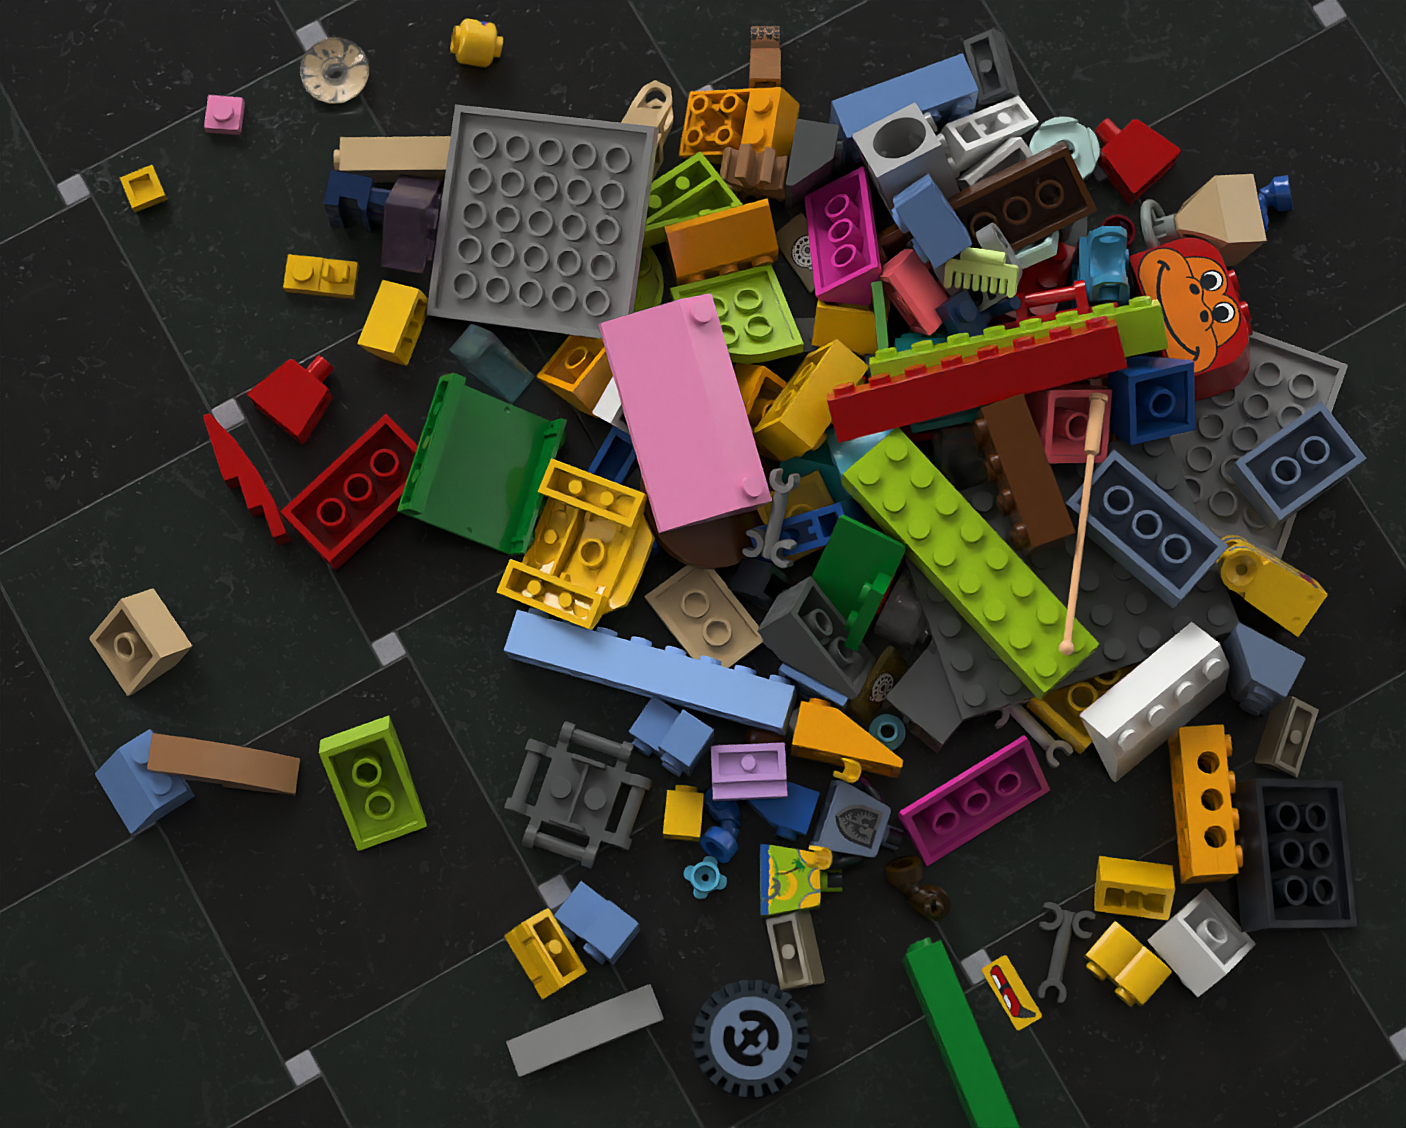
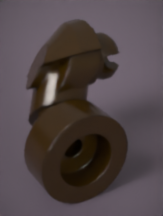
(926, 899)

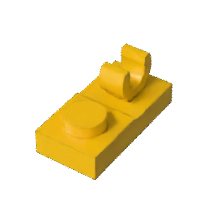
(320, 276)

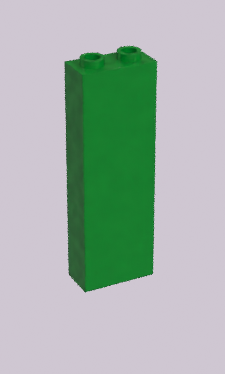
(957, 1036)

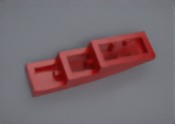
(239, 471)

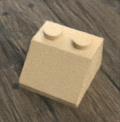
(140, 640)

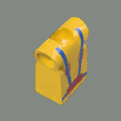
(1270, 584)

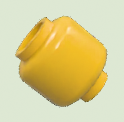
(476, 43)

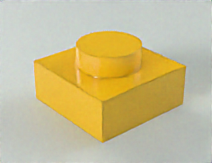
(143, 188)

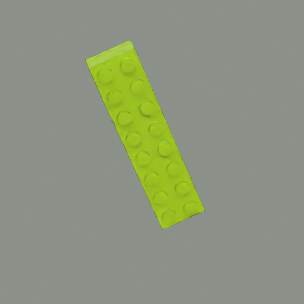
(967, 562)

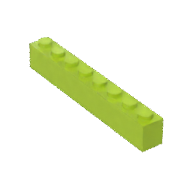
(1138, 324)

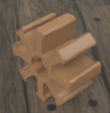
(755, 173)

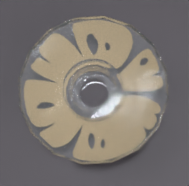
(332, 56)

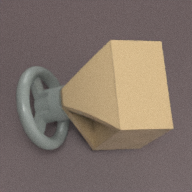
(1220, 213)

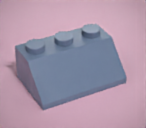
(1259, 669)

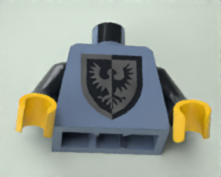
(852, 822)

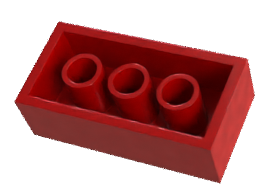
(354, 493)

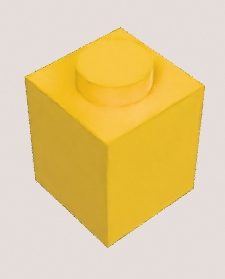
(683, 814)

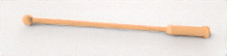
(1092, 447)

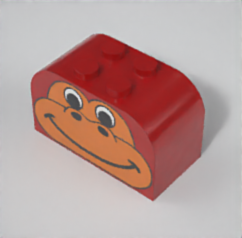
(1199, 311)

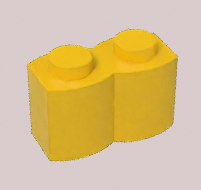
(1127, 965)

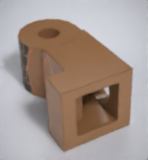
(765, 57)

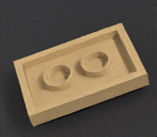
(705, 616)

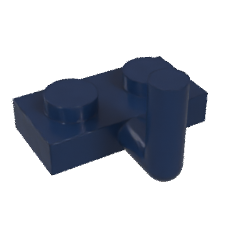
(962, 316)

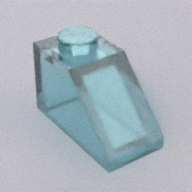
(492, 362)

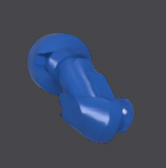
(1276, 195)
(721, 840)

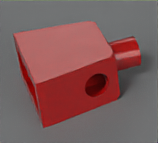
(1134, 157)
(294, 396)

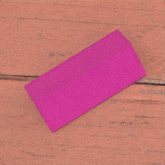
(843, 239)
(974, 801)

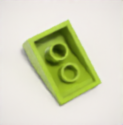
(372, 783)

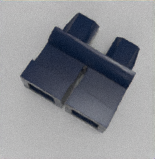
(354, 198)

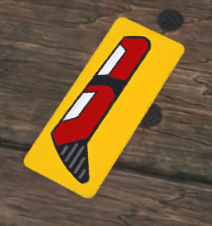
(1011, 992)

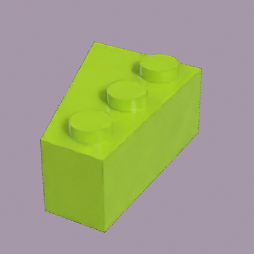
(685, 194)

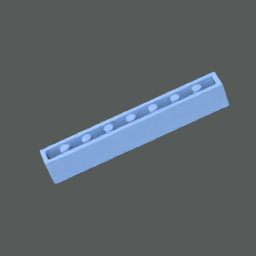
(651, 671)

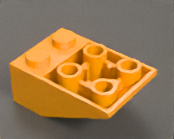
(739, 117)

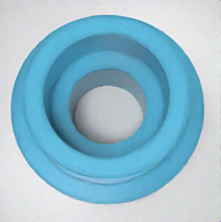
(892, 721)

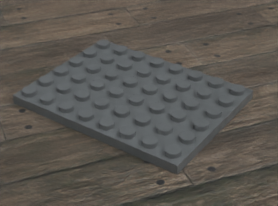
(1110, 601)

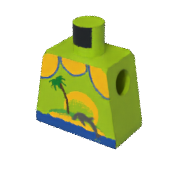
(789, 884)

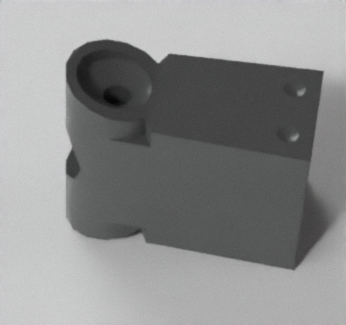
(925, 701)

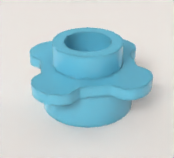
(695, 873)

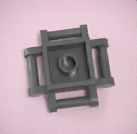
(578, 795)

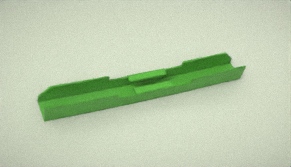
(880, 315)

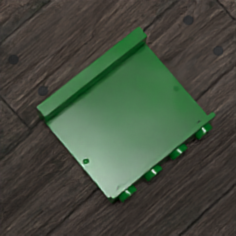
(481, 467)

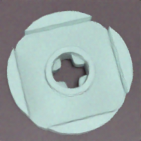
(1076, 137)

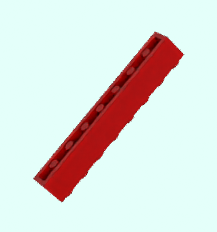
(977, 379)

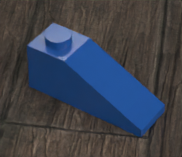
(815, 526)
(788, 815)

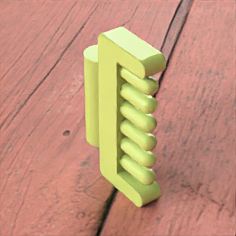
(983, 263)

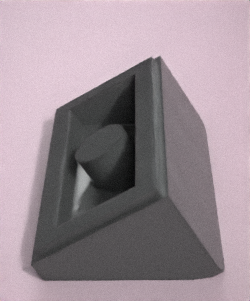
(991, 67)

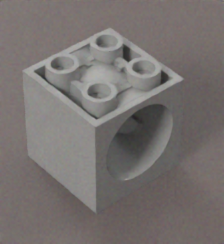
(903, 151)

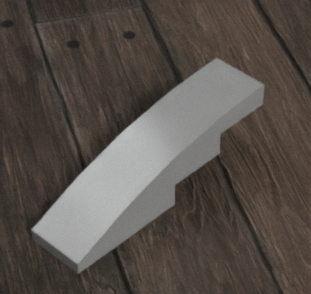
(585, 1030)

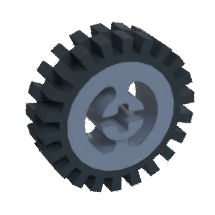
(723, 1012)

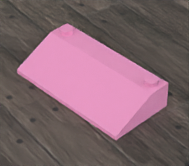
(685, 413)

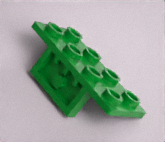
(857, 573)

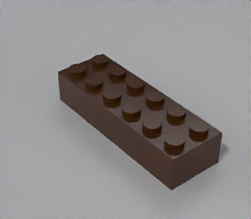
(1021, 200)

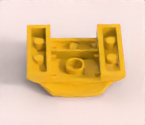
(584, 548)

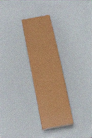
(223, 764)

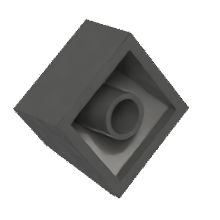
(813, 159)

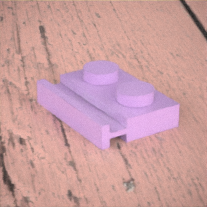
(749, 771)

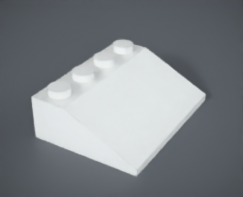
(1156, 699)

